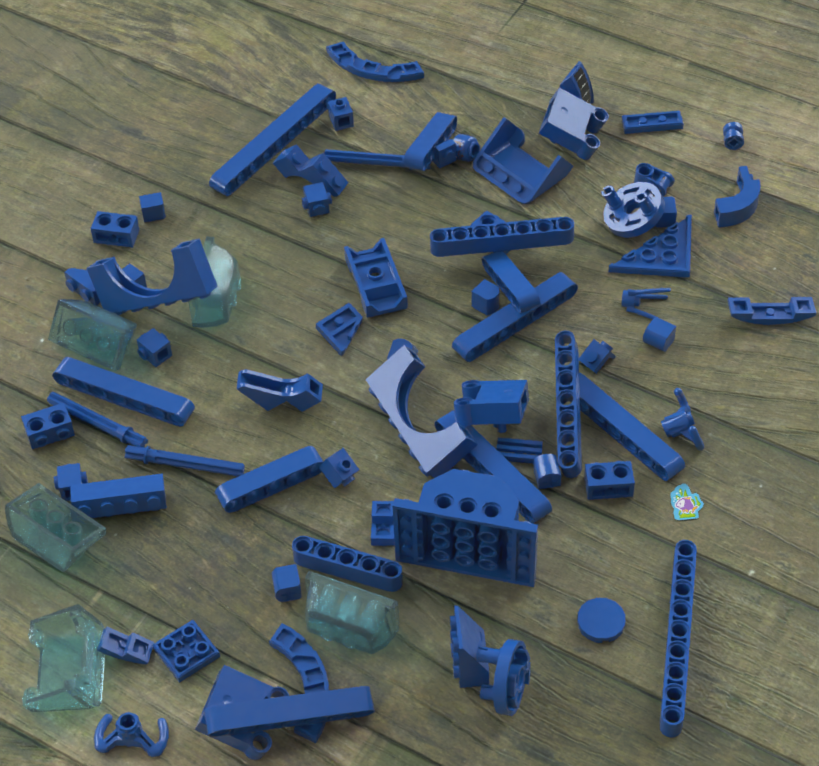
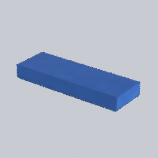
(652, 122)

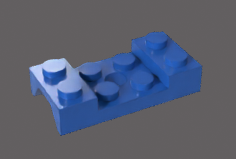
(378, 293)

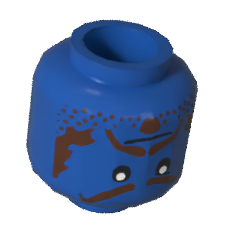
(466, 147)

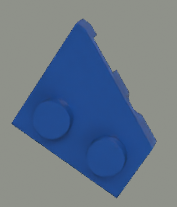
(340, 327)

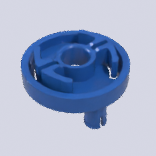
(628, 199)
(510, 675)

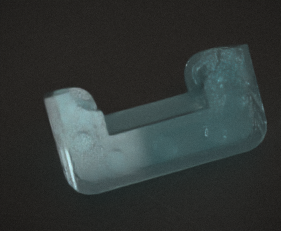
(68, 662)

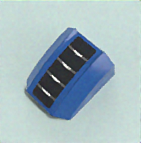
(579, 83)

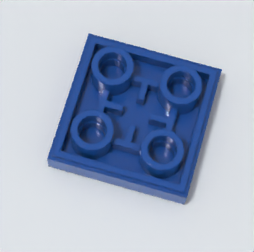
(186, 650)

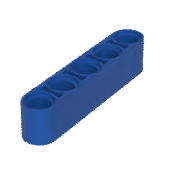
(422, 150)
(511, 281)
(269, 479)
(336, 565)

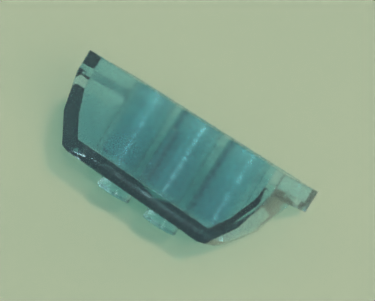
(218, 306)
(92, 332)
(52, 527)
(349, 614)

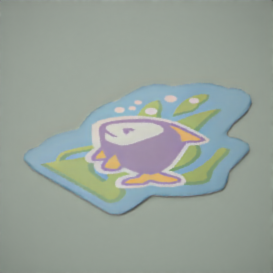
(685, 503)

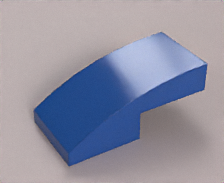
(382, 524)
(128, 648)

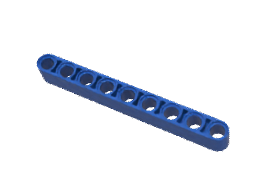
(271, 140)
(678, 645)

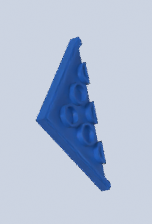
(661, 255)

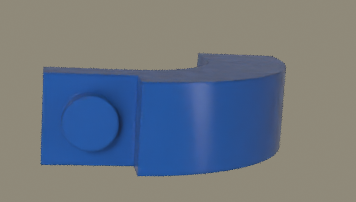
(738, 208)

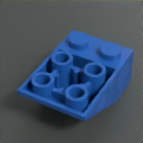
(465, 640)

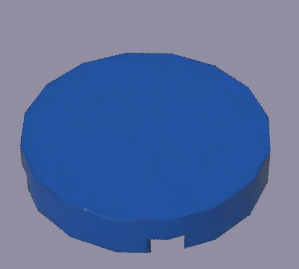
(601, 620)

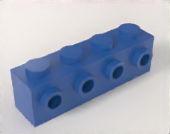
(120, 496)

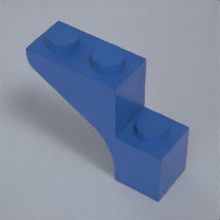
(315, 170)
(80, 282)
(273, 391)

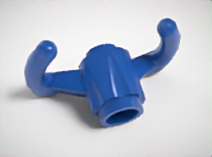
(682, 421)
(130, 733)

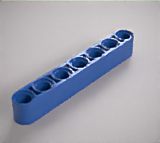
(502, 236)
(509, 321)
(123, 391)
(569, 412)
(628, 431)
(488, 460)
(288, 711)

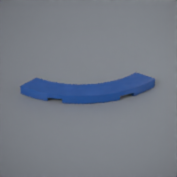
(373, 70)
(308, 666)

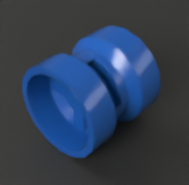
(733, 135)

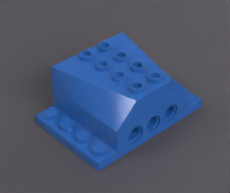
(467, 527)

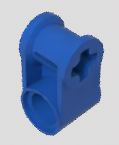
(653, 175)

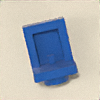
(445, 153)
(596, 355)

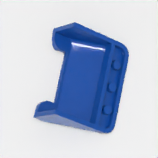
(513, 168)

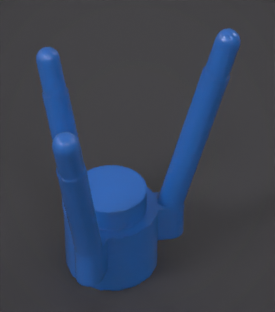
(632, 298)

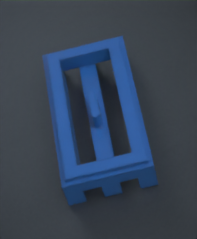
(519, 447)

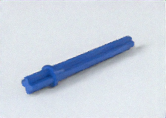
(366, 158)
(124, 433)
(184, 460)

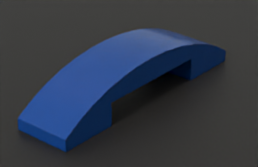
(772, 313)

